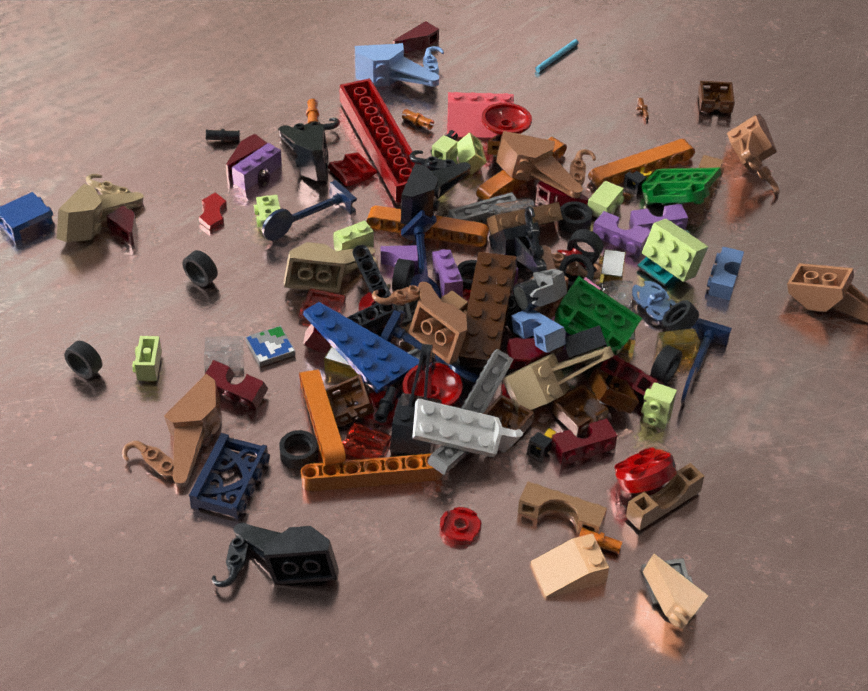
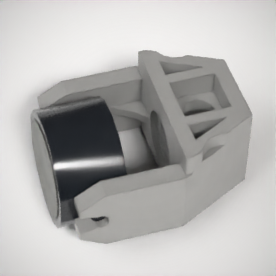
(541, 290)

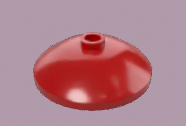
(506, 117)
(444, 384)

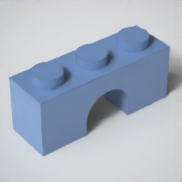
(725, 273)
(546, 332)

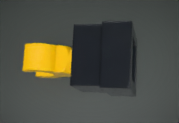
(634, 181)
(540, 445)

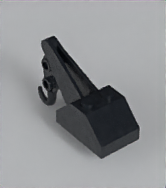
(310, 146)
(426, 186)
(521, 242)
(403, 420)
(291, 556)

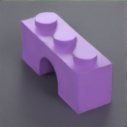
(246, 171)
(673, 213)
(630, 240)
(447, 272)

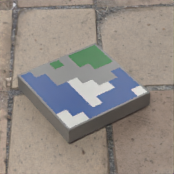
(270, 346)

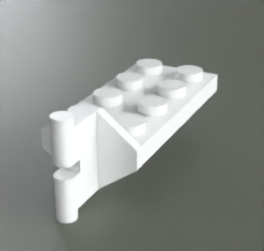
(461, 429)

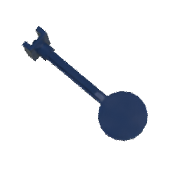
(281, 220)
(415, 231)
(394, 330)
(709, 333)

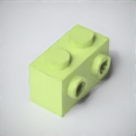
(445, 149)
(471, 152)
(606, 199)
(264, 207)
(353, 236)
(148, 358)
(658, 405)

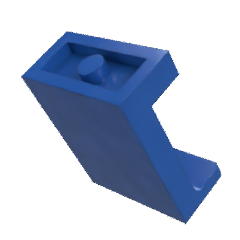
(23, 213)

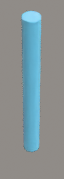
(558, 54)

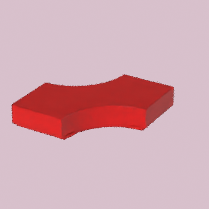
(212, 215)

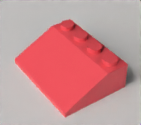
(466, 112)

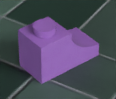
(390, 255)

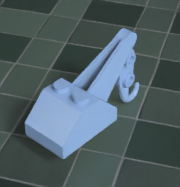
(387, 64)

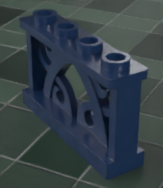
(223, 452)

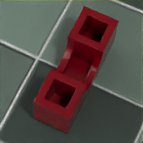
(636, 378)
(248, 392)
(570, 448)

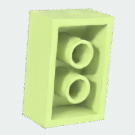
(674, 249)

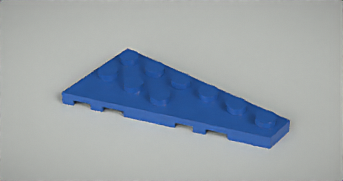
(364, 351)

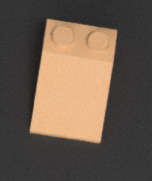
(571, 567)
(674, 592)

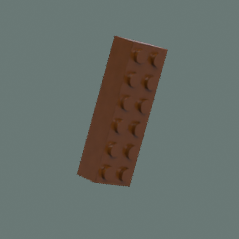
(488, 308)

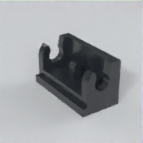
(585, 341)

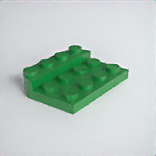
(679, 185)
(589, 307)

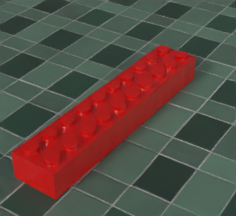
(378, 133)

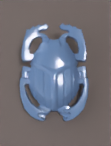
(653, 298)

